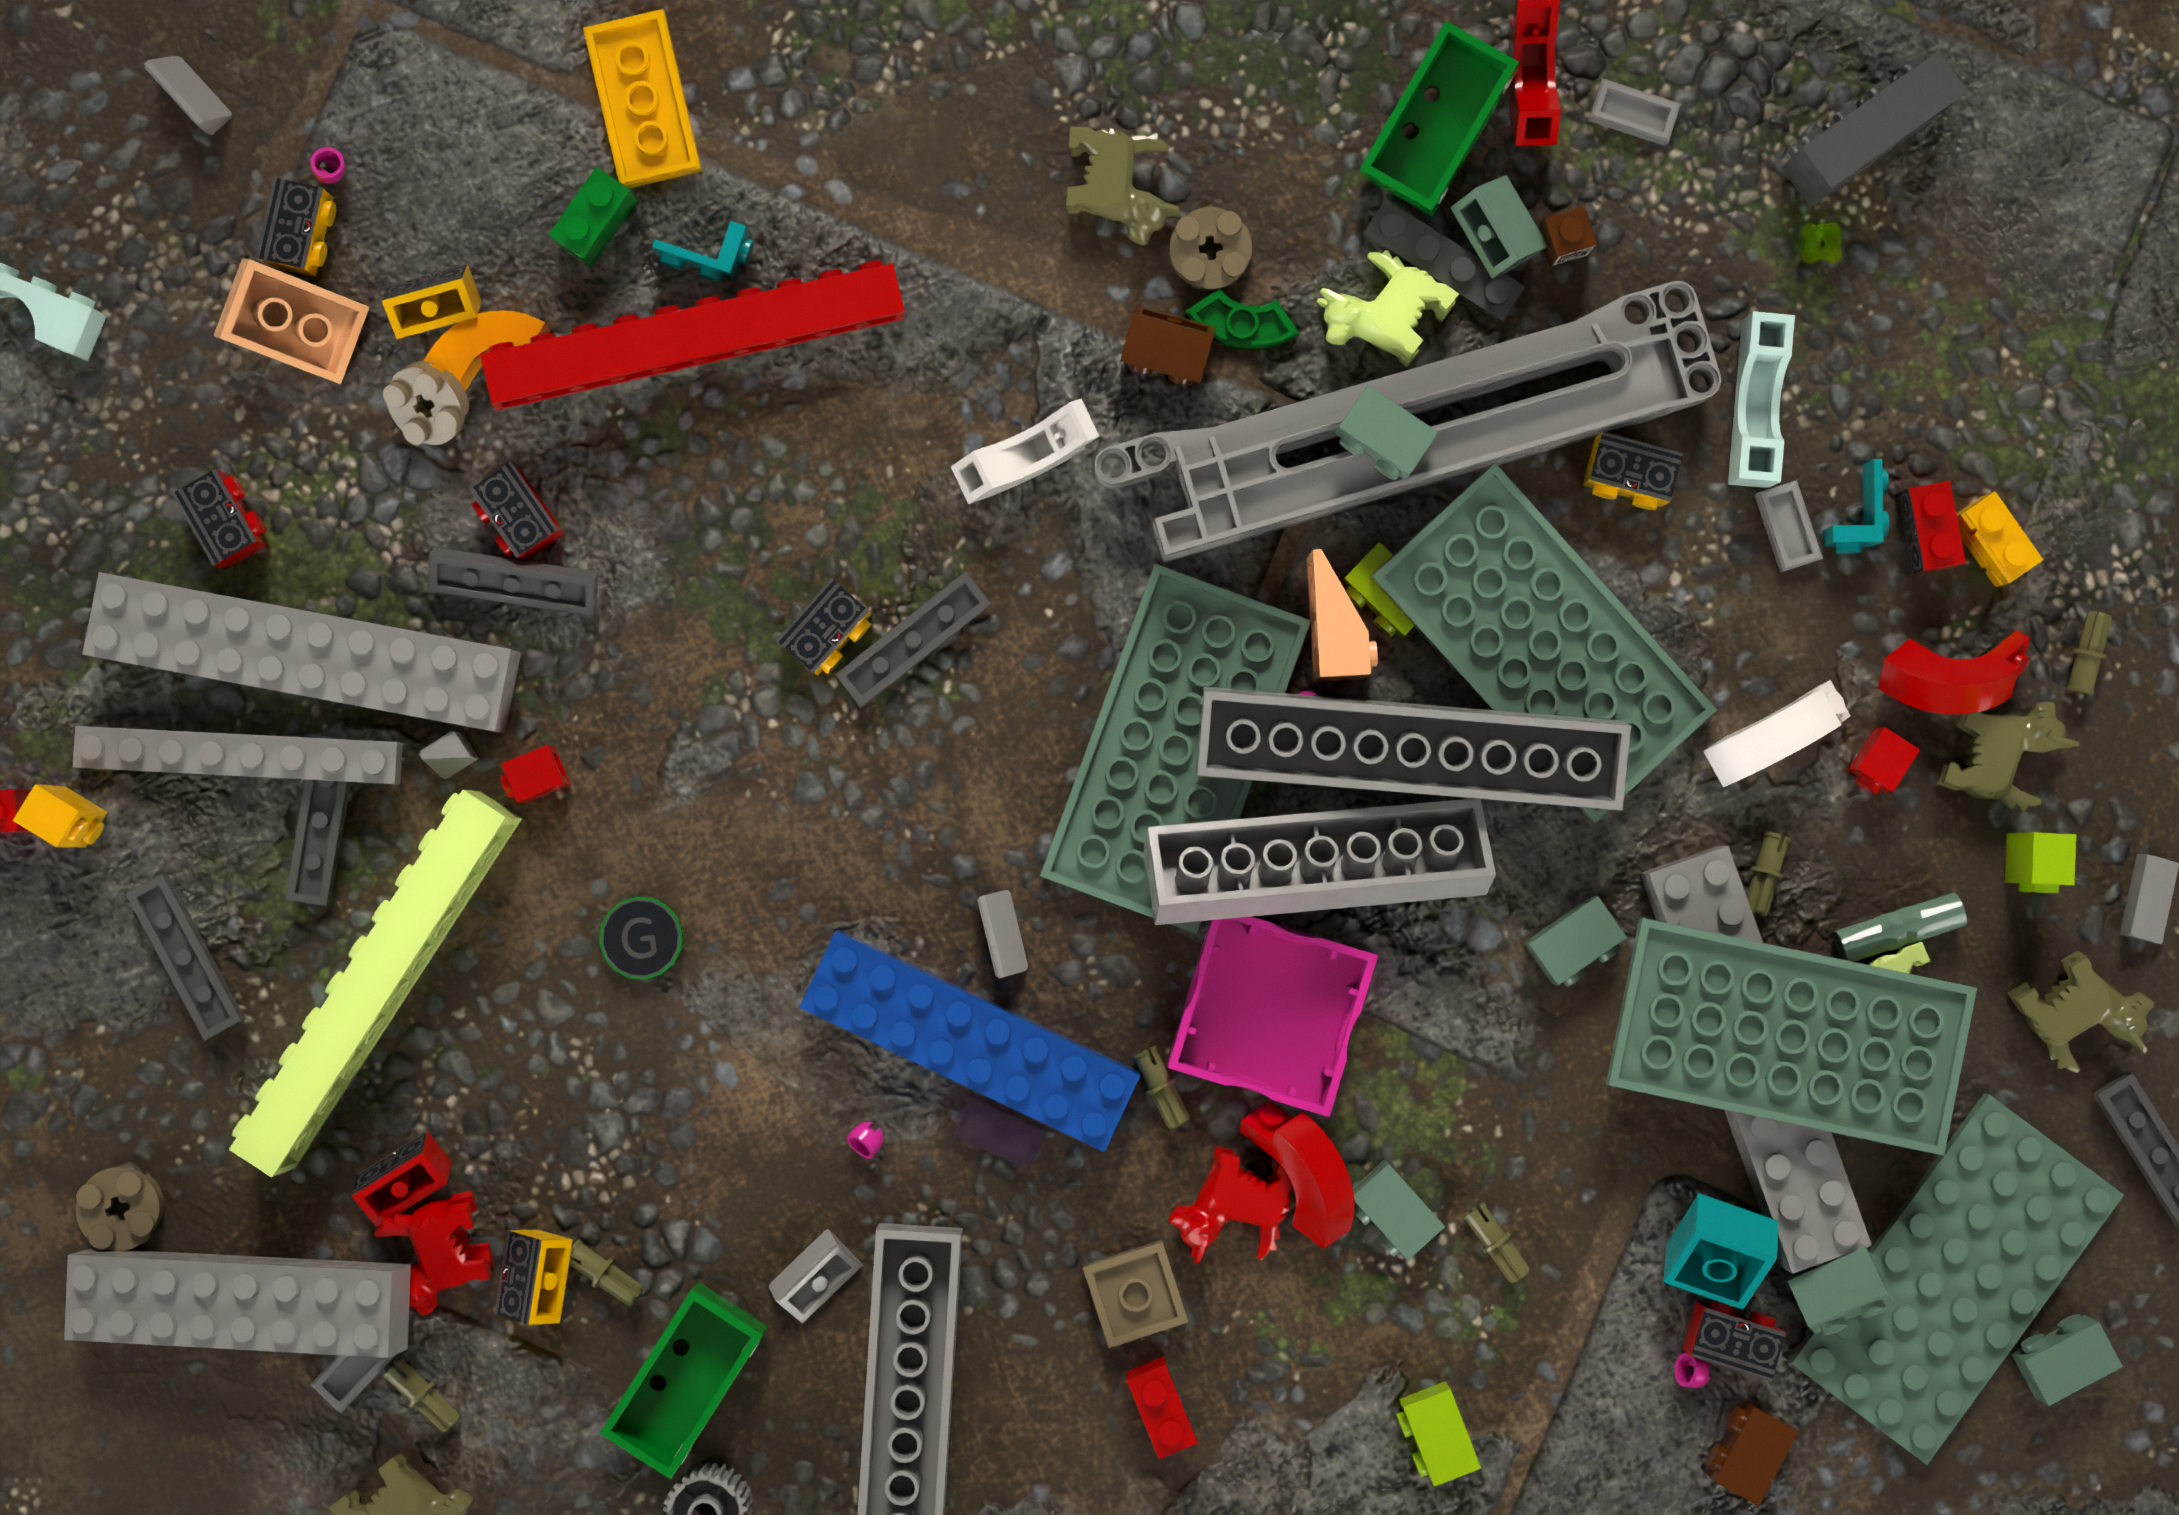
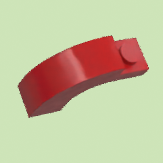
(1533, 90)
(1954, 685)
(1314, 1166)

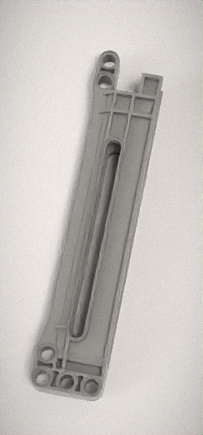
(1242, 492)

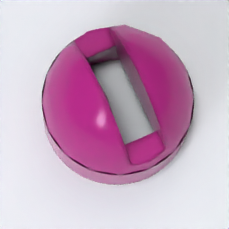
(332, 159)
(865, 1140)
(1683, 1371)

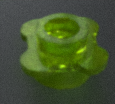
(1830, 234)

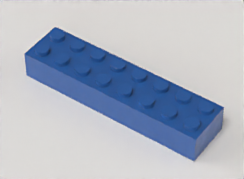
(970, 1040)

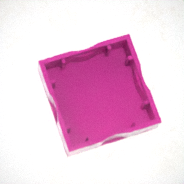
(1272, 1011)

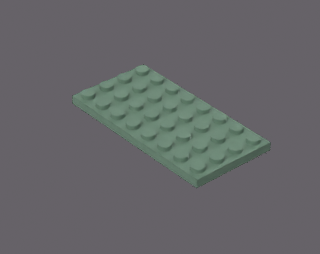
(1537, 624)
(1148, 731)
(1791, 1036)
(1967, 1276)

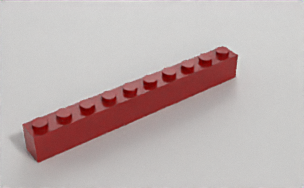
(692, 336)

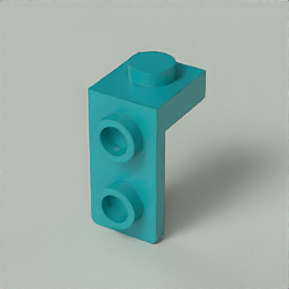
(735, 250)
(1851, 538)

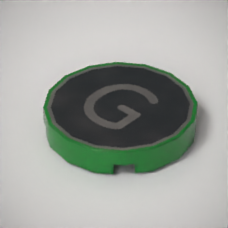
(641, 937)

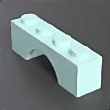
(58, 321)
(1756, 433)

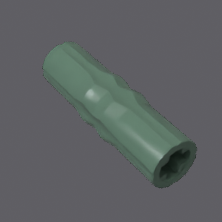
(1900, 928)

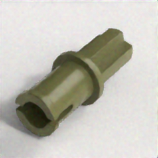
(2089, 653)
(1767, 872)
(1161, 1087)
(1496, 1242)
(604, 1274)
(422, 1395)

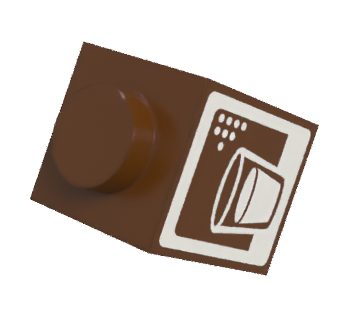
(1567, 236)

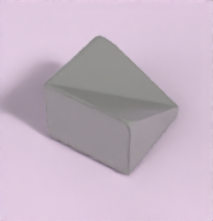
(449, 754)

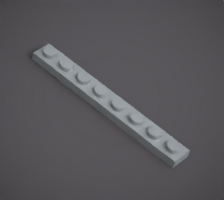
(238, 755)

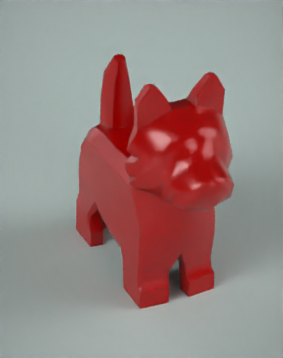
(1236, 1196)
(441, 1248)

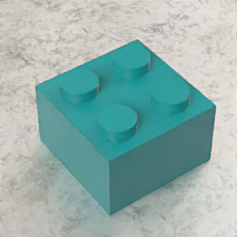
(1721, 1251)

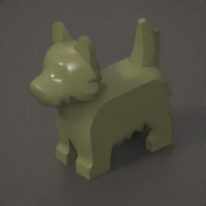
(1110, 181)
(1997, 751)
(2077, 1006)
(404, 1494)

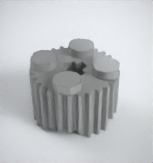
(712, 1486)

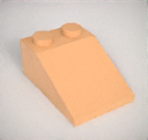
(291, 320)
(1337, 631)

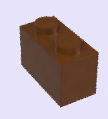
(1167, 345)
(1750, 1452)

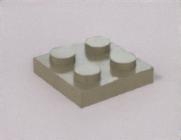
(1135, 1294)

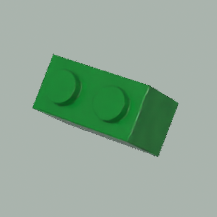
(593, 217)

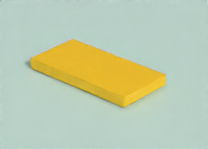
(642, 99)

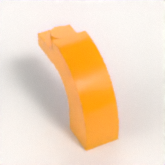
(463, 343)

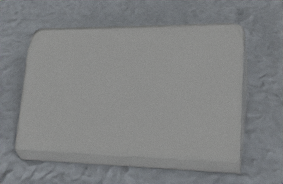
(189, 92)
(2149, 898)
(1002, 933)
(814, 1276)

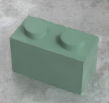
(1499, 226)
(1385, 434)
(1576, 941)
(1395, 1210)
(1841, 1291)
(2066, 1358)

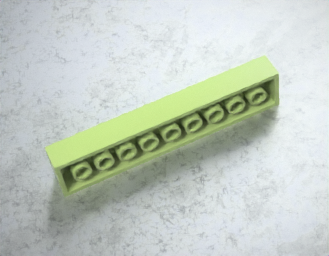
(374, 982)

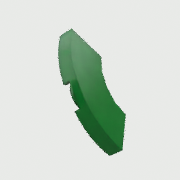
(1244, 325)

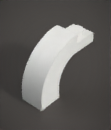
(1025, 454)
(1777, 734)

